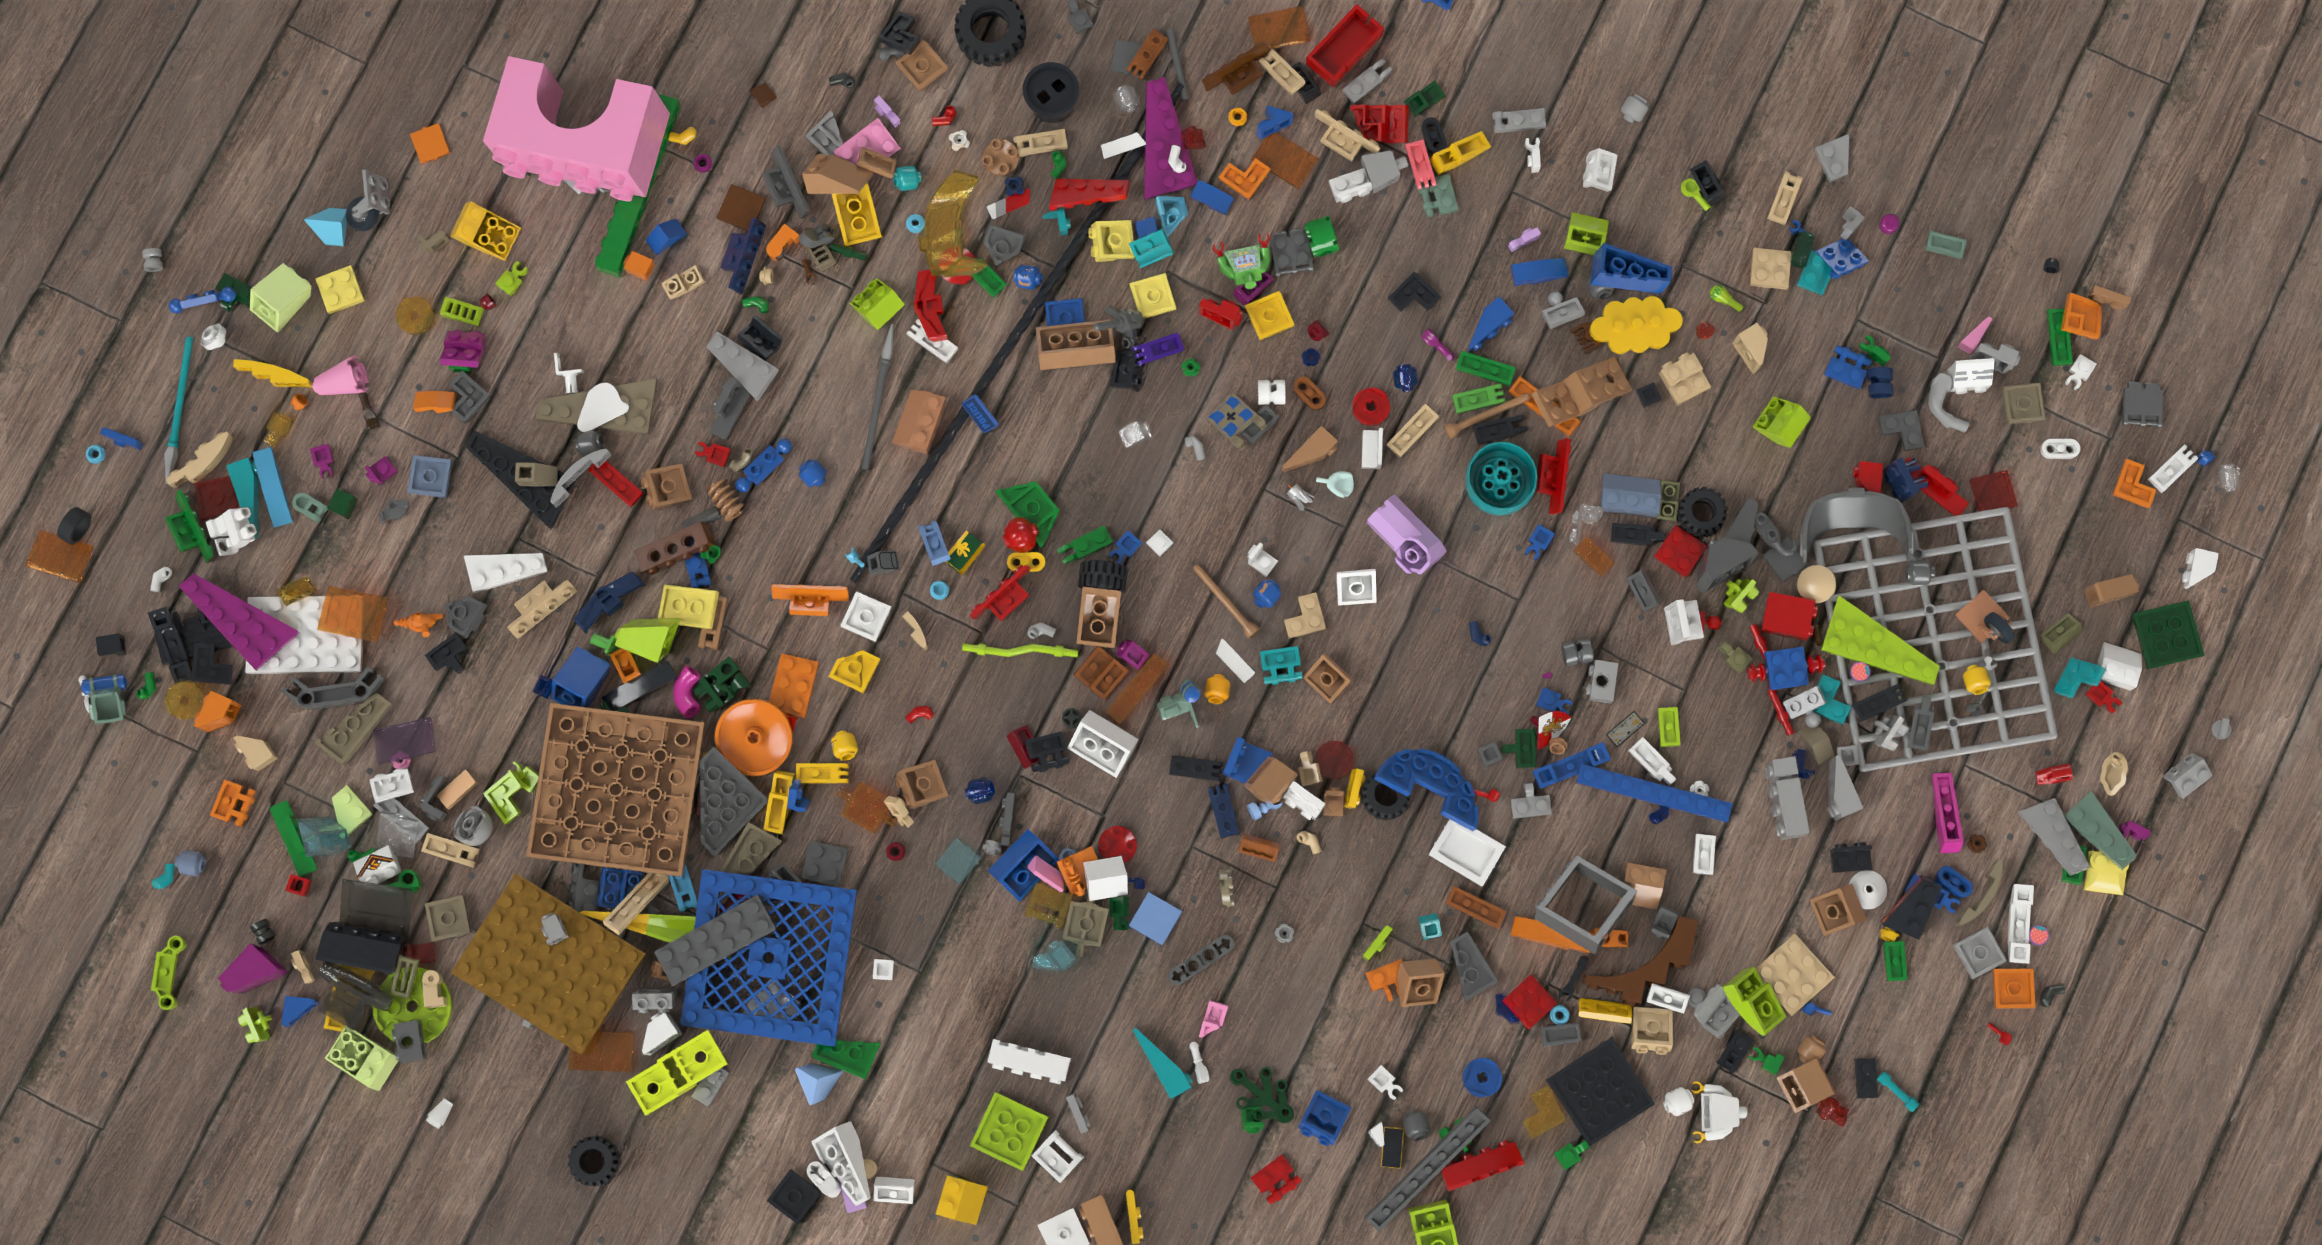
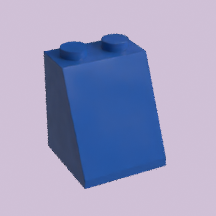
(579, 679)

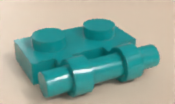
(1279, 659)

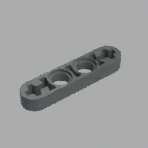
(1199, 957)

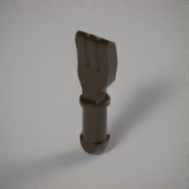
(370, 417)
(1817, 632)

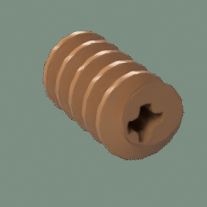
(724, 500)

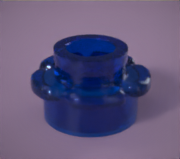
(1310, 352)

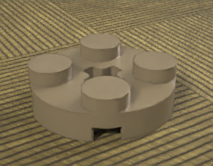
(1226, 887)

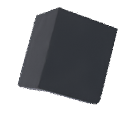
(111, 645)

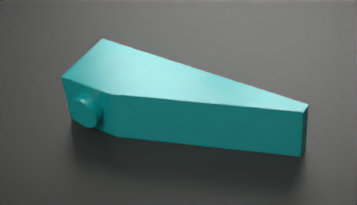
(246, 486)
(1170, 1074)

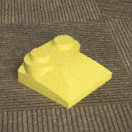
(2104, 874)

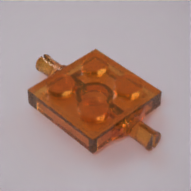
(866, 807)

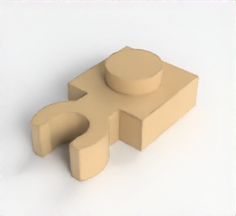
(898, 809)
(300, 962)

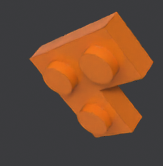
(1247, 182)
(2128, 485)

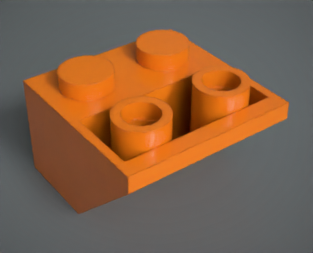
(216, 712)

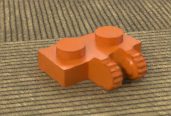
(1383, 977)

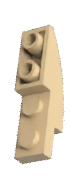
(208, 457)

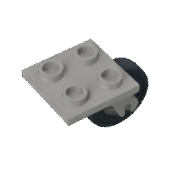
(365, 211)

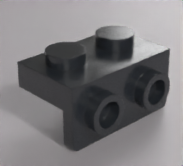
(760, 338)

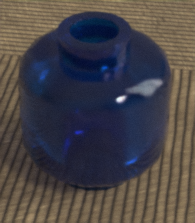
(1405, 377)
(980, 790)

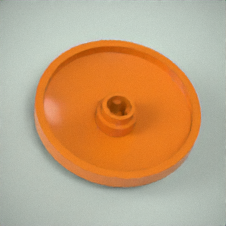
(754, 736)

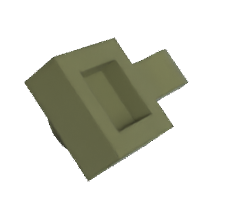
(1736, 658)

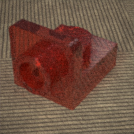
(424, 952)

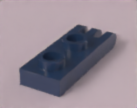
(1223, 812)

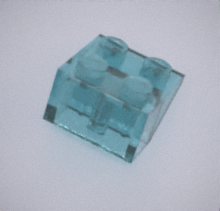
(323, 836)
(1056, 959)

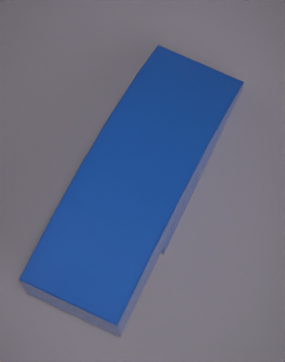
(1538, 271)

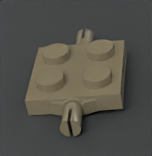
(1085, 925)

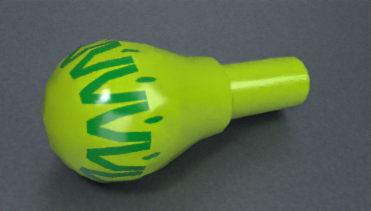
(1720, 294)

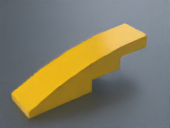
(278, 376)

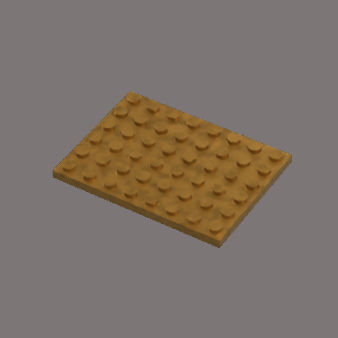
(555, 987)

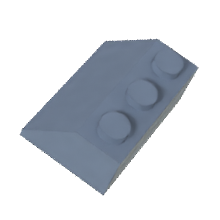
(1630, 495)

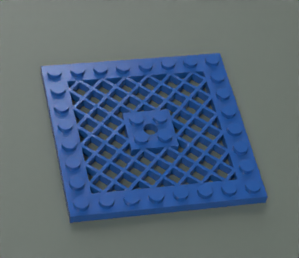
(834, 975)

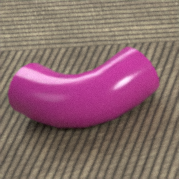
(683, 692)

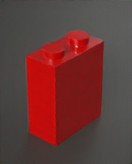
(1789, 616)

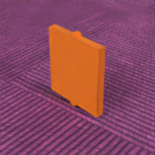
(430, 143)

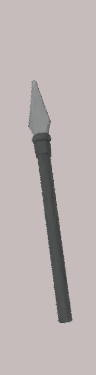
(883, 371)

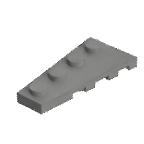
(745, 366)

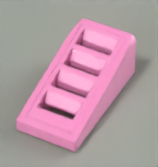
(1971, 341)

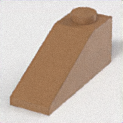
(1313, 450)

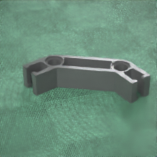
(336, 694)

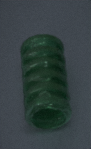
(1802, 249)

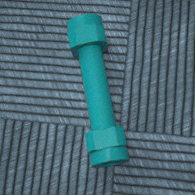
(1885, 1079)

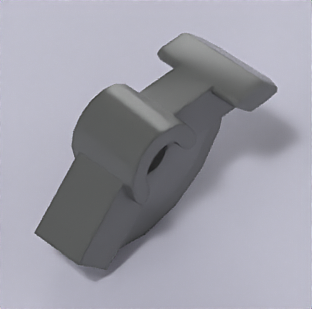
(394, 510)

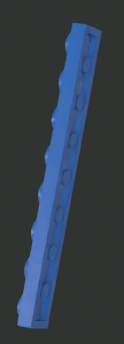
(1654, 793)

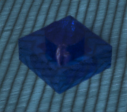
(543, 687)

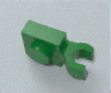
(1877, 353)
(1569, 1155)

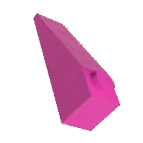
(1947, 814)

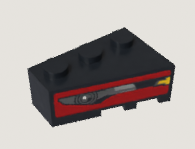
(1914, 908)

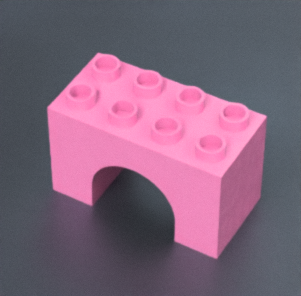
(609, 154)

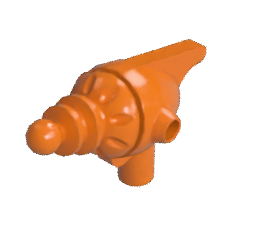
(419, 622)

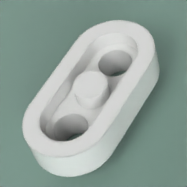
(2059, 448)

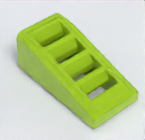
(456, 303)

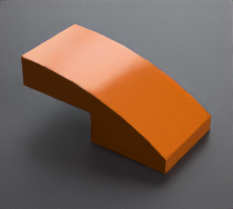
(434, 400)

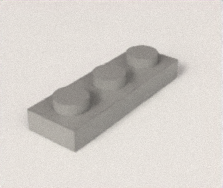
(394, 806)

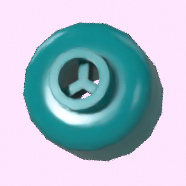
(906, 178)

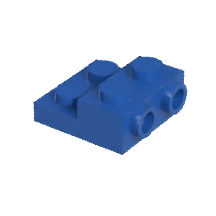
(1324, 1118)

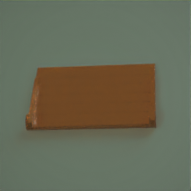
(1279, 28)
(1285, 159)
(58, 557)

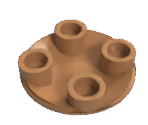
(1000, 157)

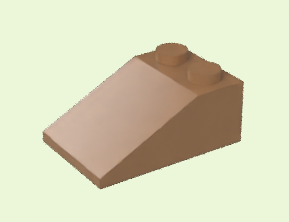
(834, 176)
(1098, 617)

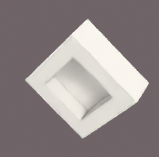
(1159, 543)
(883, 969)

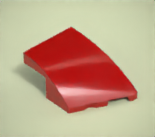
(1382, 122)

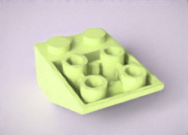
(362, 1058)

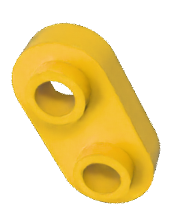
(1026, 559)

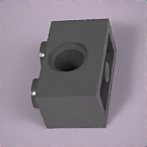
(417, 1050)

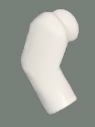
(1174, 161)

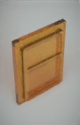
(352, 614)

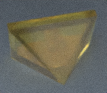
(296, 591)

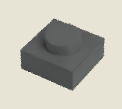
(1489, 754)

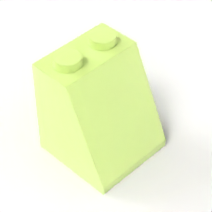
(279, 296)

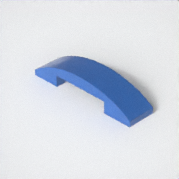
(1570, 766)

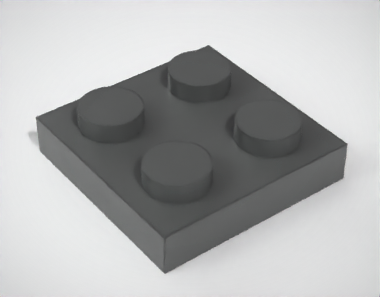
(824, 863)

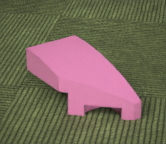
(1213, 1018)

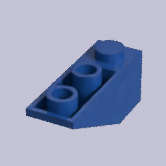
(1493, 317)

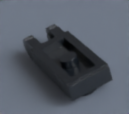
(1498, 429)

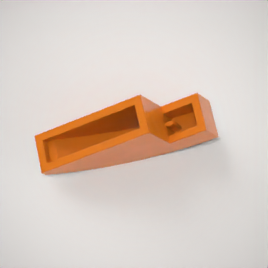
(1540, 933)

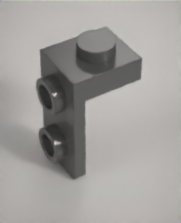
(428, 799)

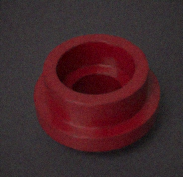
(891, 847)

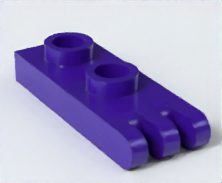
(1159, 348)

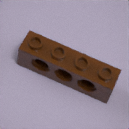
(647, 554)

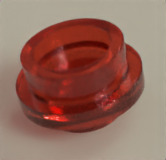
(1705, 330)

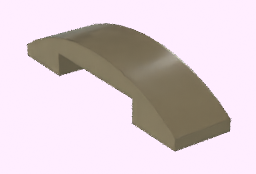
(1993, 874)

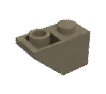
(536, 474)

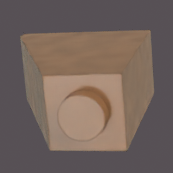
(2111, 590)

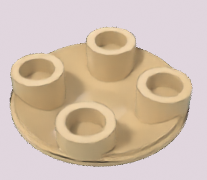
(1816, 583)

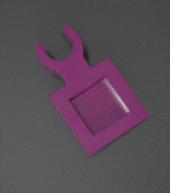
(321, 458)

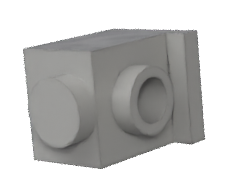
(553, 929)

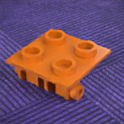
(1073, 870)

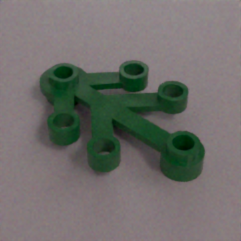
(1264, 1097)

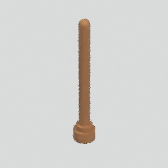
(1453, 429)
(1249, 628)

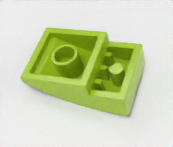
(1754, 1000)
(1433, 1224)

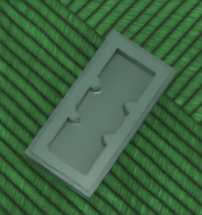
(1945, 244)

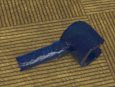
(1138, 882)

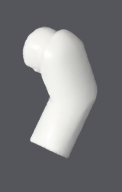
(159, 577)

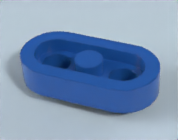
(1954, 881)

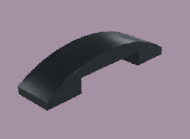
(172, 644)

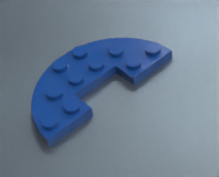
(1436, 775)

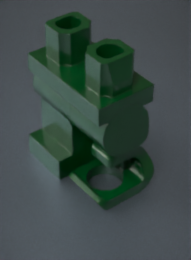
(716, 685)

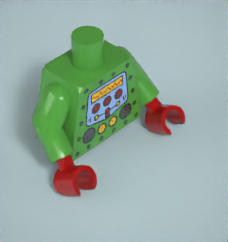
(1244, 264)

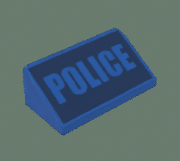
(979, 413)

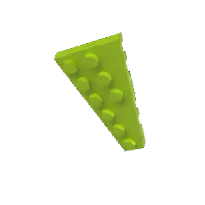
(1864, 640)

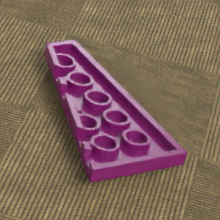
(243, 625)

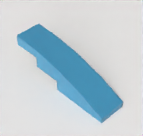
(272, 486)

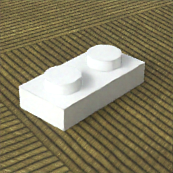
(1704, 854)

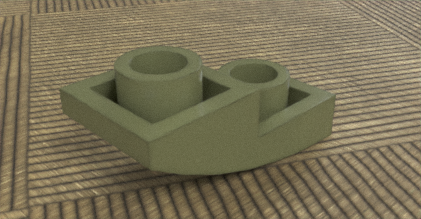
(1668, 500)

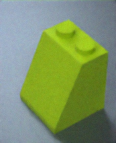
(648, 637)

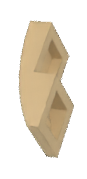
(917, 635)

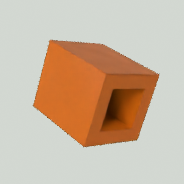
(639, 265)

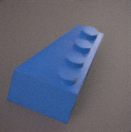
(1628, 271)

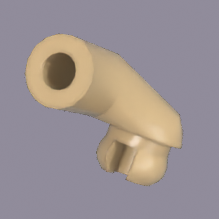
(1311, 840)

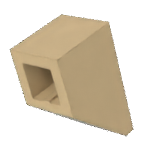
(258, 752)

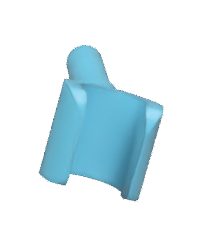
(854, 557)

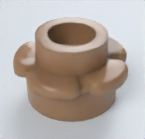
(1558, 745)

